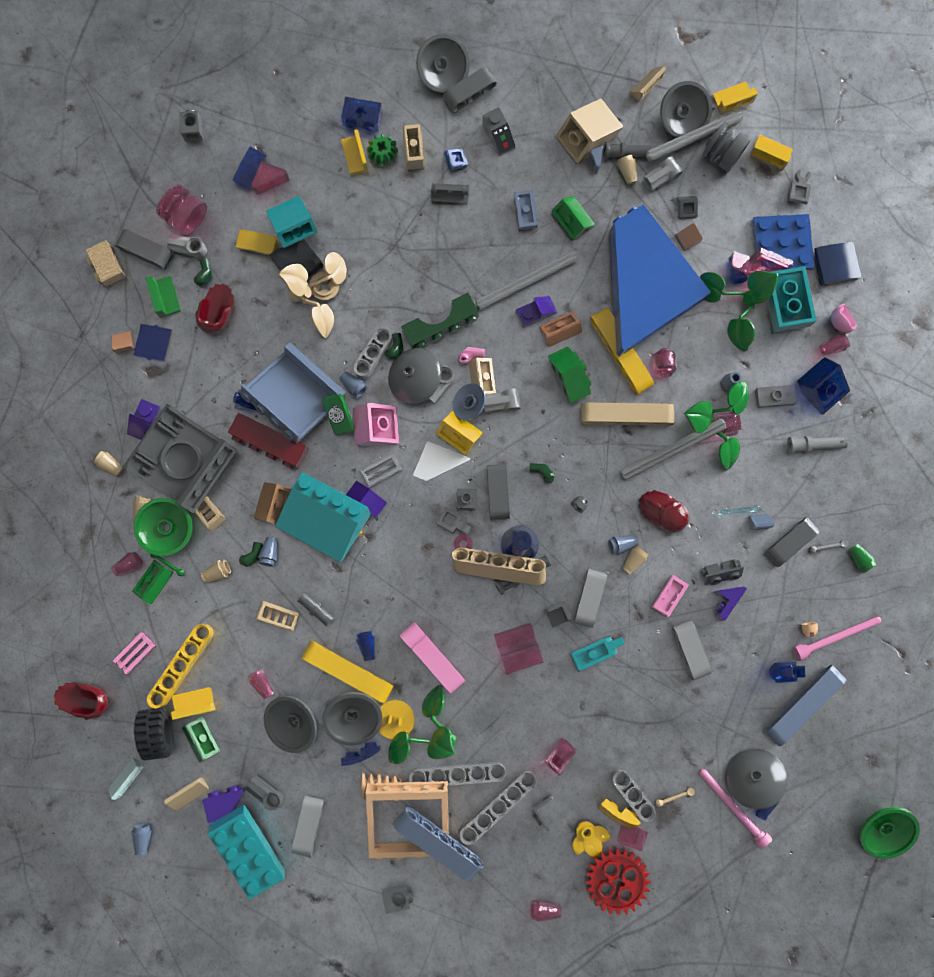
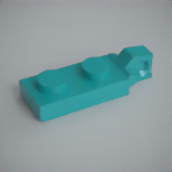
(596, 652)

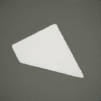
(436, 461)

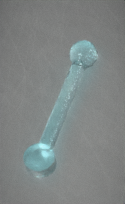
(756, 508)

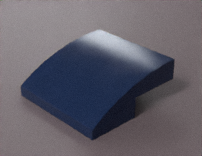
(837, 263)

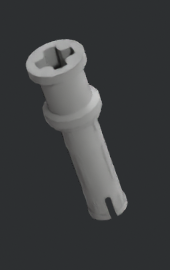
(808, 444)

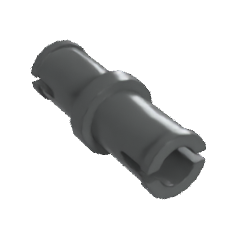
(315, 609)

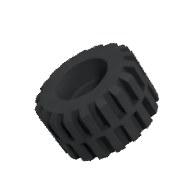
(153, 733)

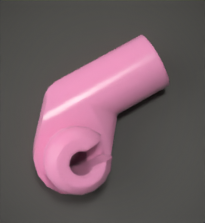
(469, 353)

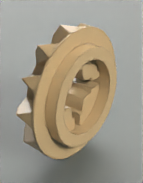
(323, 294)

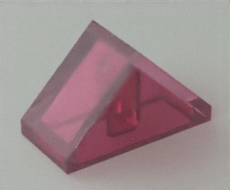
(268, 177)
(560, 756)

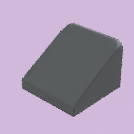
(687, 206)

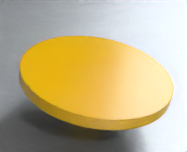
(396, 717)

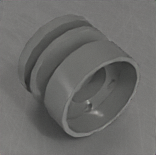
(726, 146)

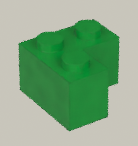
(570, 373)

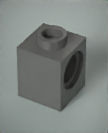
(192, 132)
(466, 499)
(390, 905)

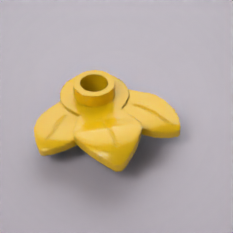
(591, 841)

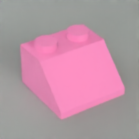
(375, 424)

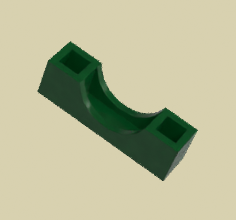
(462, 312)

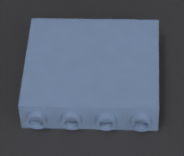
(291, 393)

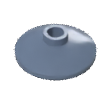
(465, 397)

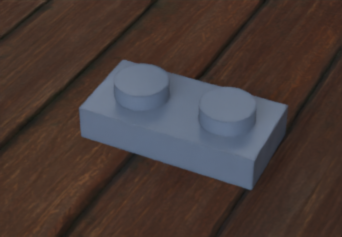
(526, 209)

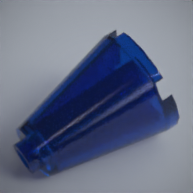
(511, 546)

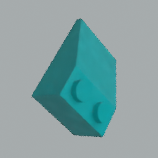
(791, 301)

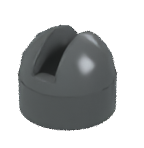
(579, 504)

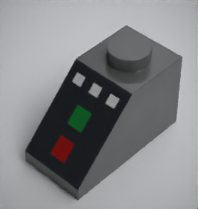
(498, 131)

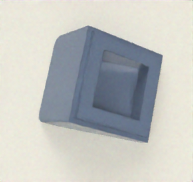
(595, 158)
(761, 522)

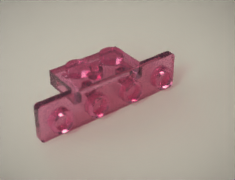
(760, 260)

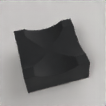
(297, 254)

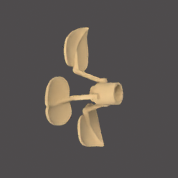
(299, 290)

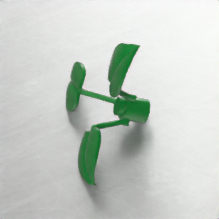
(761, 289)
(702, 415)
(442, 739)

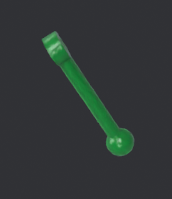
(180, 572)

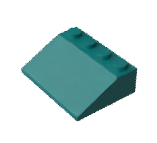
(322, 517)

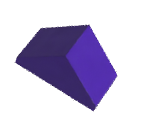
(367, 497)

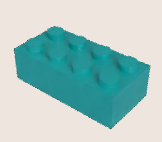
(246, 852)

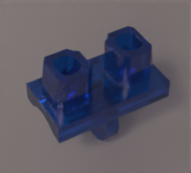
(786, 672)

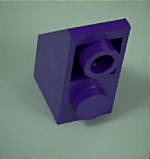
(219, 805)

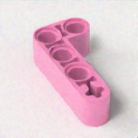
(432, 657)

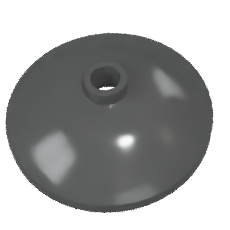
(452, 57)
(695, 107)
(421, 381)
(290, 724)
(352, 727)
(753, 792)

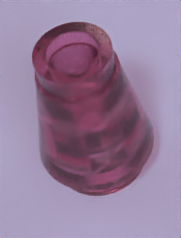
(835, 344)
(128, 563)
(261, 684)
(545, 911)

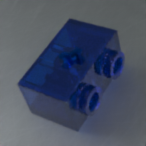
(369, 110)

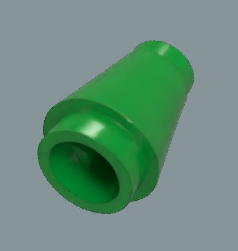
(862, 558)

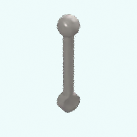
(843, 544)

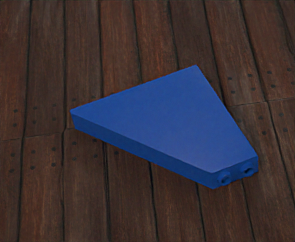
(649, 279)

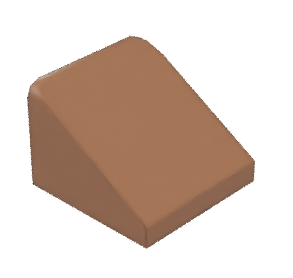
(689, 236)
(122, 342)

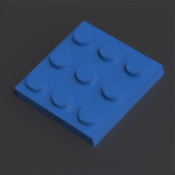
(786, 236)

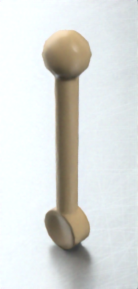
(659, 803)

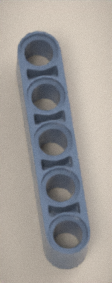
(805, 705)
(438, 844)

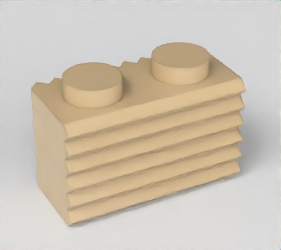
(413, 146)
(105, 263)

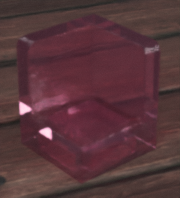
(632, 838)

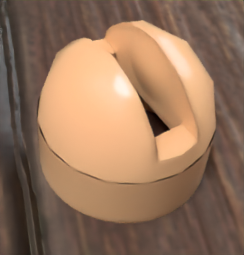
(809, 627)

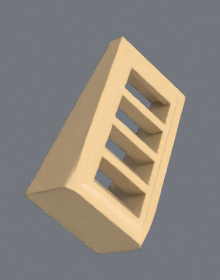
(214, 519)
(263, 605)

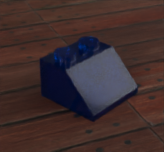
(824, 385)

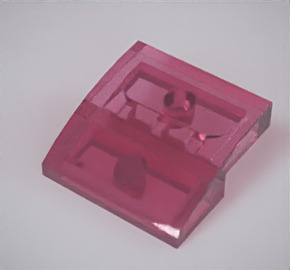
(518, 648)

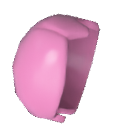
(842, 319)

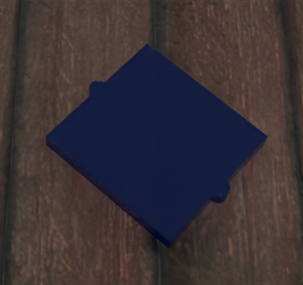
(152, 342)

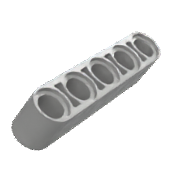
(466, 769)
(493, 816)

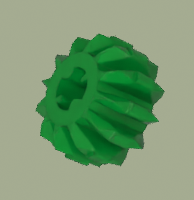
(382, 156)

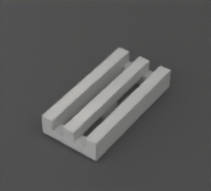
(383, 477)

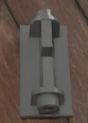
(449, 193)
(714, 575)

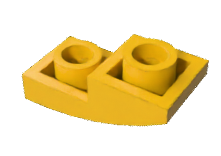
(256, 242)
(626, 817)

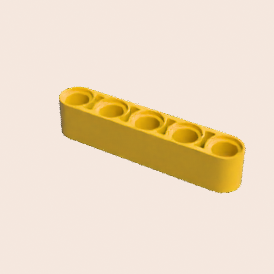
(629, 363)
(172, 671)
(347, 671)

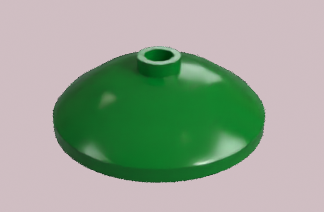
(150, 524)
(889, 832)

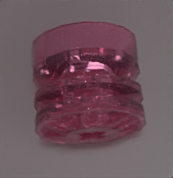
(181, 209)

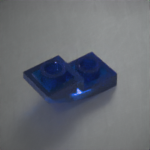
(248, 167)
(366, 752)

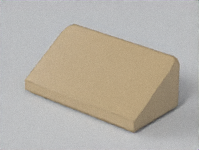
(648, 83)
(482, 374)
(187, 794)

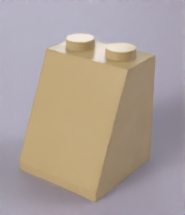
(588, 129)

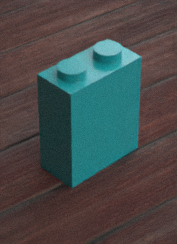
(291, 221)

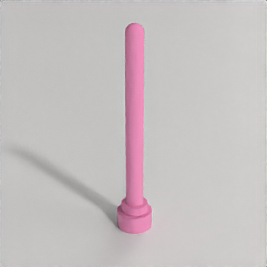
(803, 651)
(761, 839)

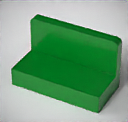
(572, 217)
(163, 296)

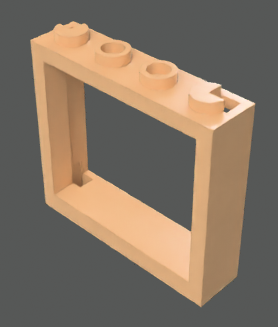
(402, 791)

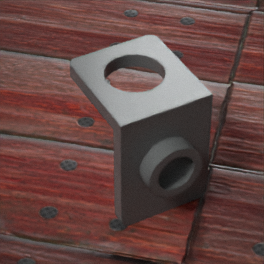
(539, 819)

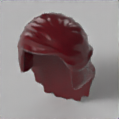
(215, 309)
(664, 511)
(81, 700)

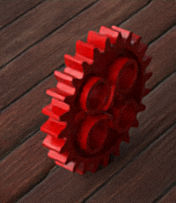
(600, 877)

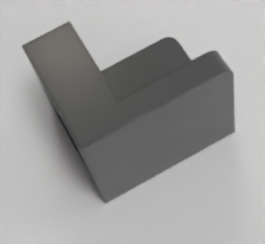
(558, 614)

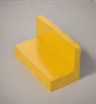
(734, 97)
(771, 152)
(354, 154)
(458, 433)
(192, 703)

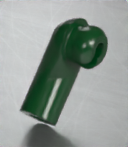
(205, 274)
(397, 347)
(544, 469)
(252, 557)

